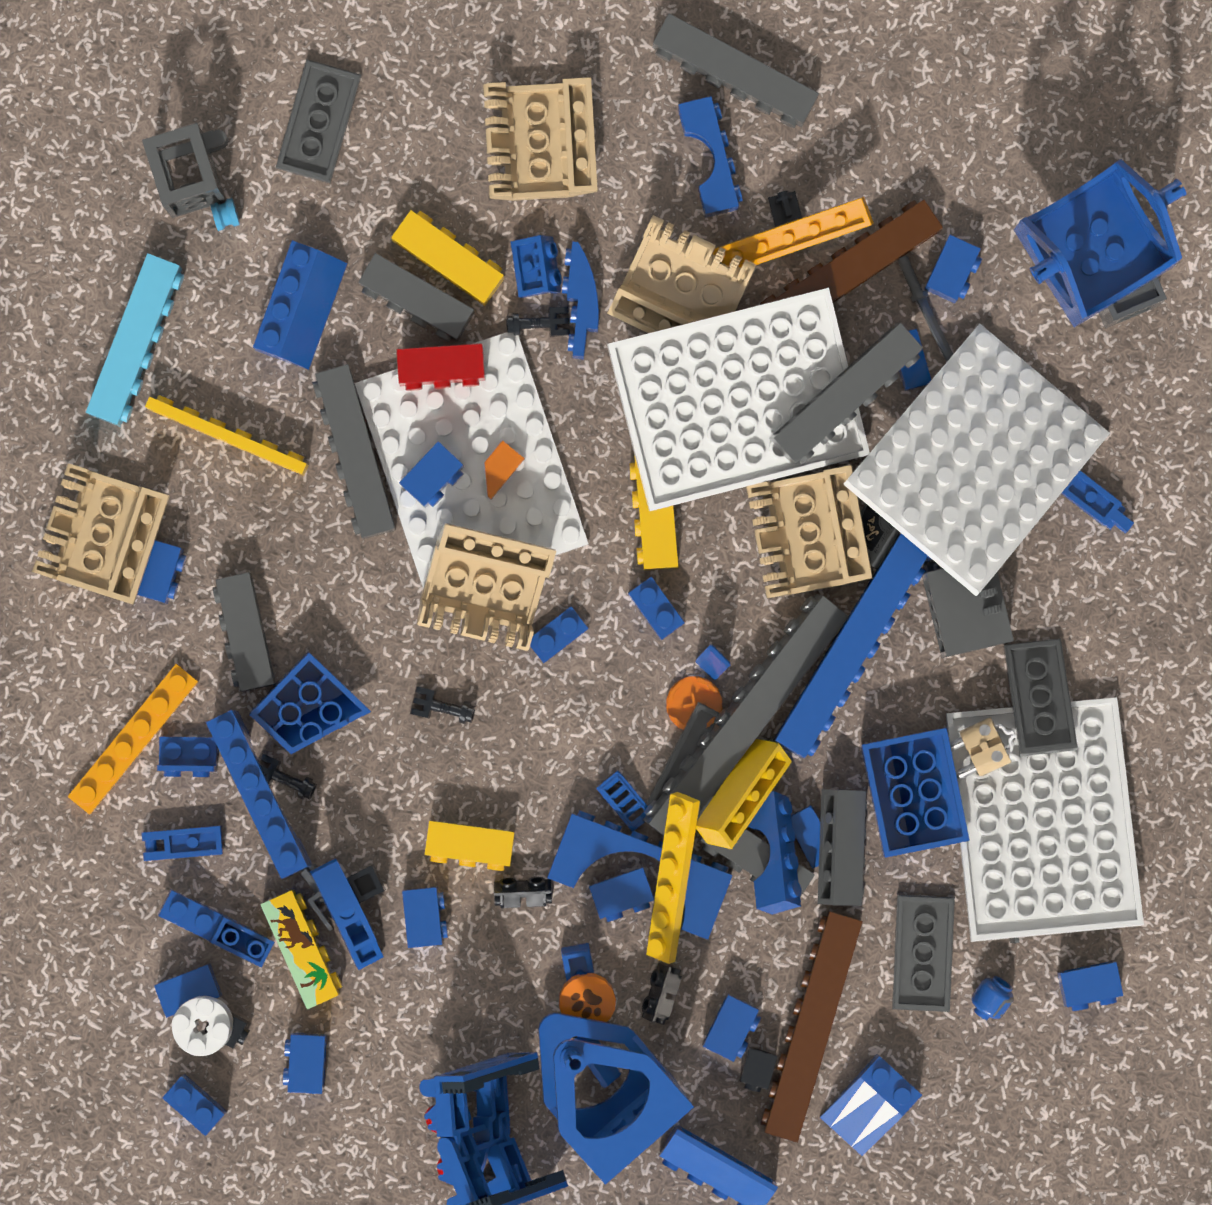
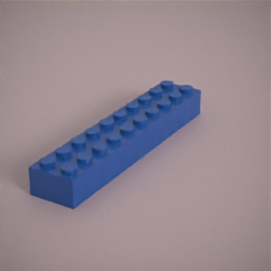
(851, 647)

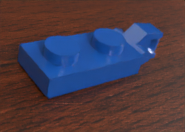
(1097, 502)

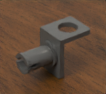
(317, 899)

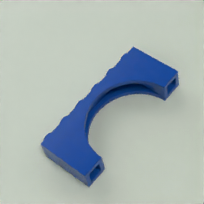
(239, 756)
(589, 841)

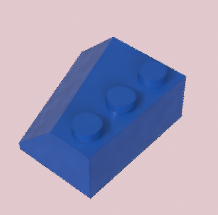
(306, 705)

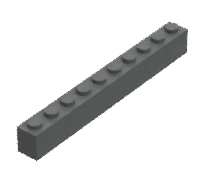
(751, 707)

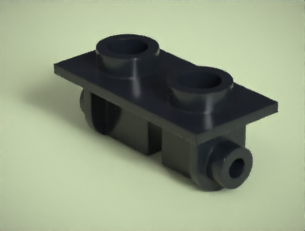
(784, 207)
(535, 889)
(656, 1005)

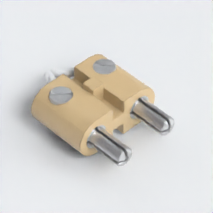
(984, 747)

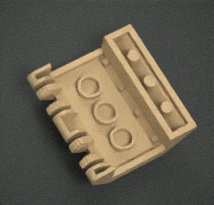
(541, 140)
(678, 281)
(811, 532)
(103, 534)
(484, 584)

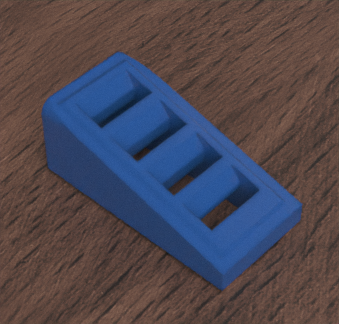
(617, 776)

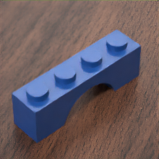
(700, 121)
(778, 885)

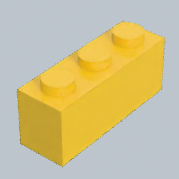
(469, 845)

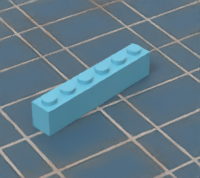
(134, 340)

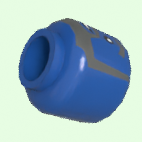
(992, 998)

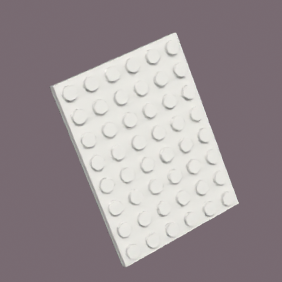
(720, 387)
(471, 424)
(977, 459)
(1049, 832)

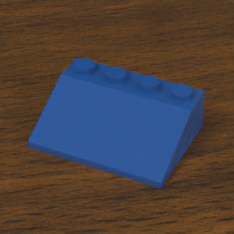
(915, 792)

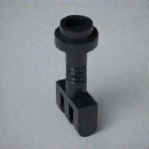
(514, 323)
(465, 712)
(306, 788)

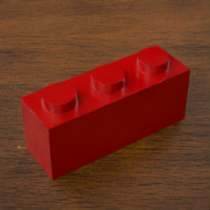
(441, 366)

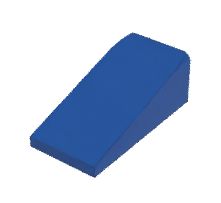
(712, 662)
(808, 833)
(577, 960)

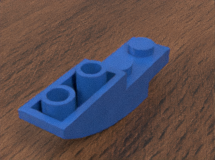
(582, 289)
(347, 914)
(216, 928)

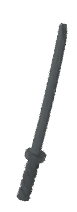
(919, 296)

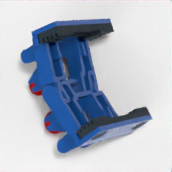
(464, 1155)

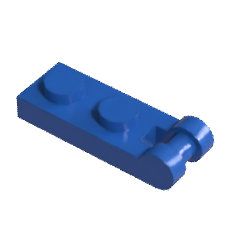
(183, 843)

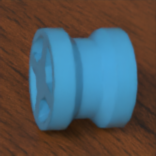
(225, 214)

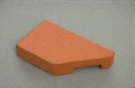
(500, 467)

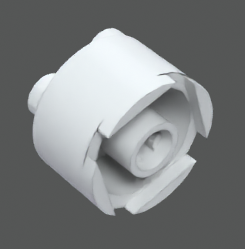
(199, 1042)

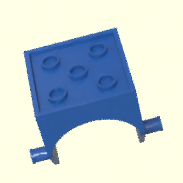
(1100, 241)
(629, 1120)

